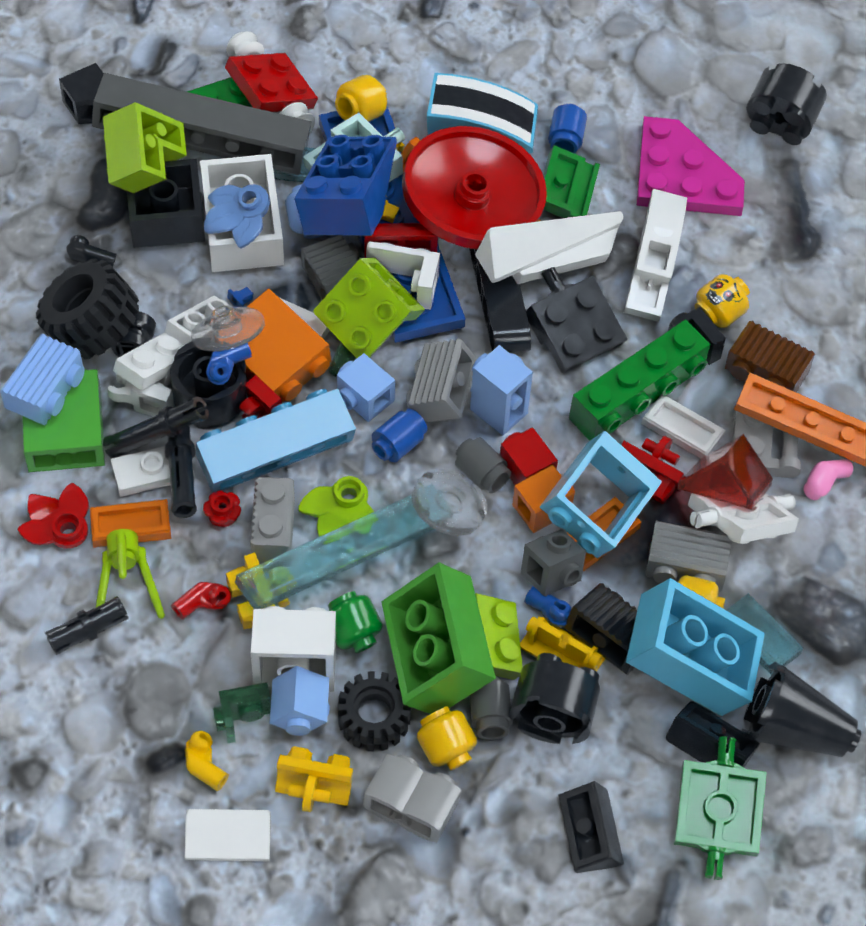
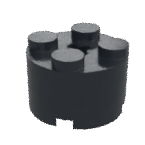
(785, 103)
(191, 381)
(555, 700)

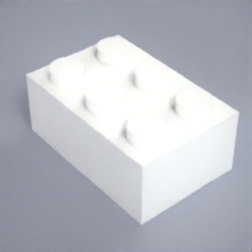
(268, 245)

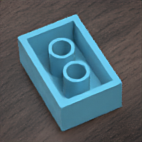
(695, 647)

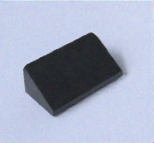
(698, 731)
(590, 828)

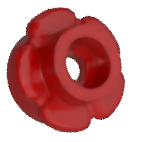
(225, 516)

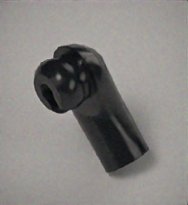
(80, 250)

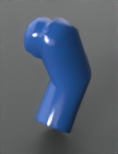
(552, 608)

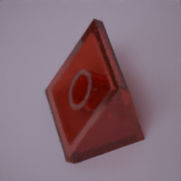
(729, 475)

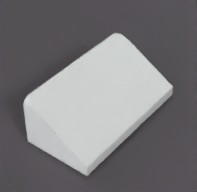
(227, 835)

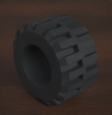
(88, 308)

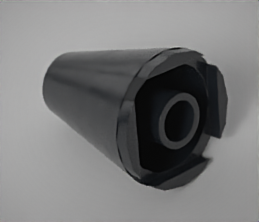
(798, 716)

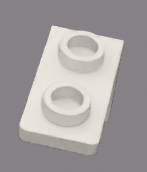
(411, 262)

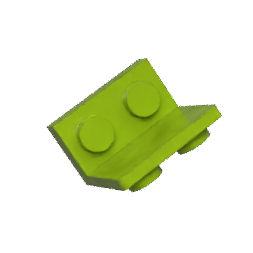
(367, 307)

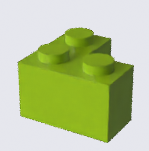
(139, 144)

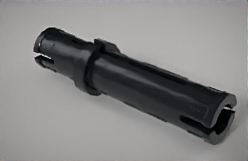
(168, 423)
(180, 452)

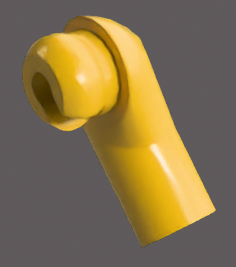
(199, 761)

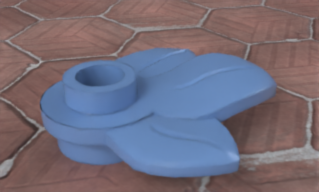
(233, 213)

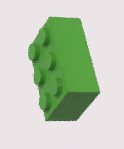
(437, 639)

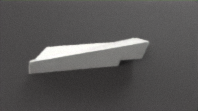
(537, 246)

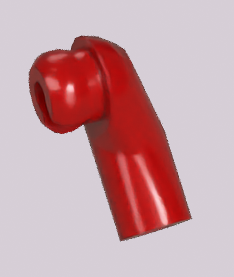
(202, 595)

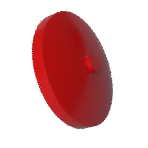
(471, 181)

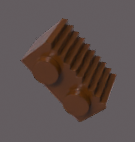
(769, 357)

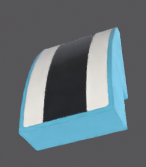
(482, 104)

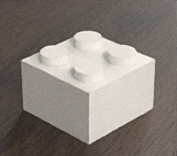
(293, 639)

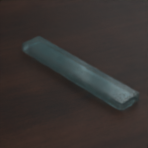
(331, 554)

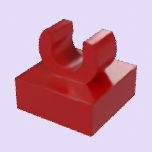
(260, 399)

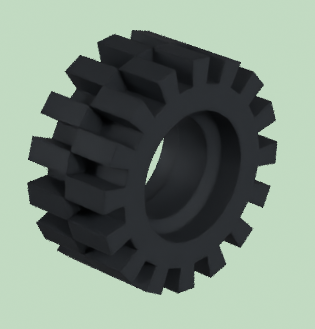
(367, 732)

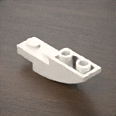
(656, 255)
(154, 358)

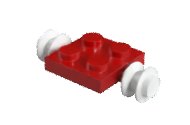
(269, 79)

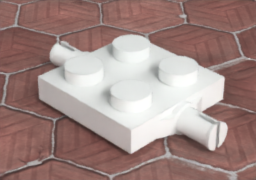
(741, 524)

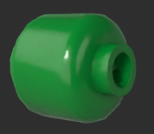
(355, 622)

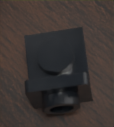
(706, 328)

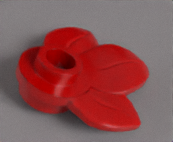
(54, 516)

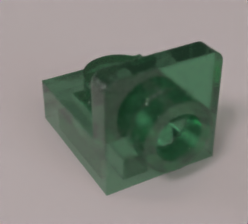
(242, 704)

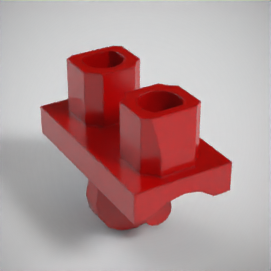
(667, 474)

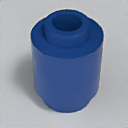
(567, 127)
(399, 435)

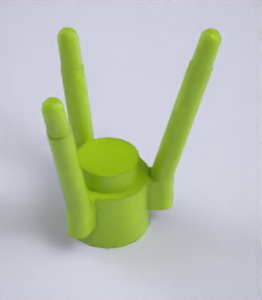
(123, 554)

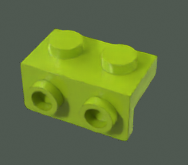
(502, 635)

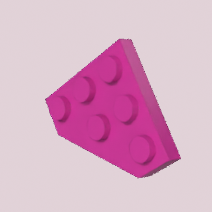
(685, 166)

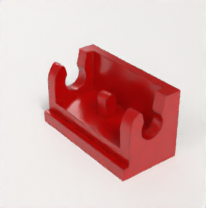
(404, 235)

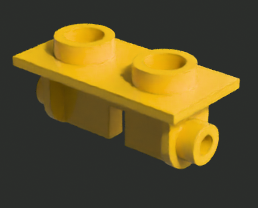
(554, 640)

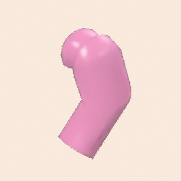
(824, 475)

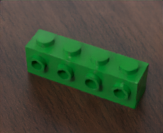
(639, 381)

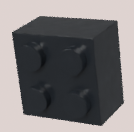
(169, 209)

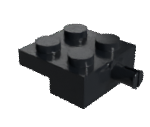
(574, 321)

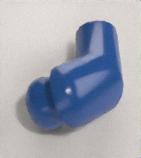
(222, 363)

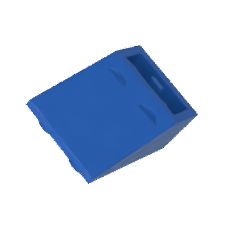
(347, 186)

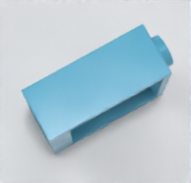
(620, 469)

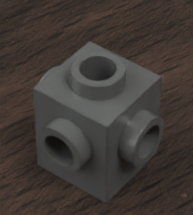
(553, 562)

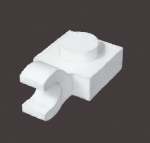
(145, 401)

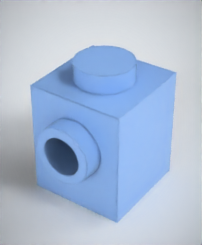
(365, 387)
(299, 701)

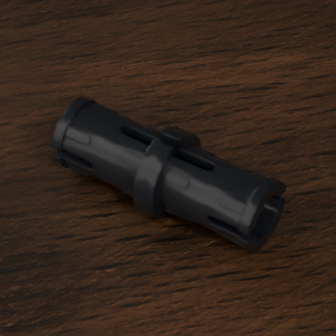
(86, 625)

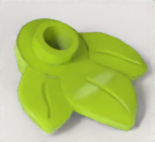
(334, 510)

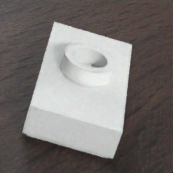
(141, 471)

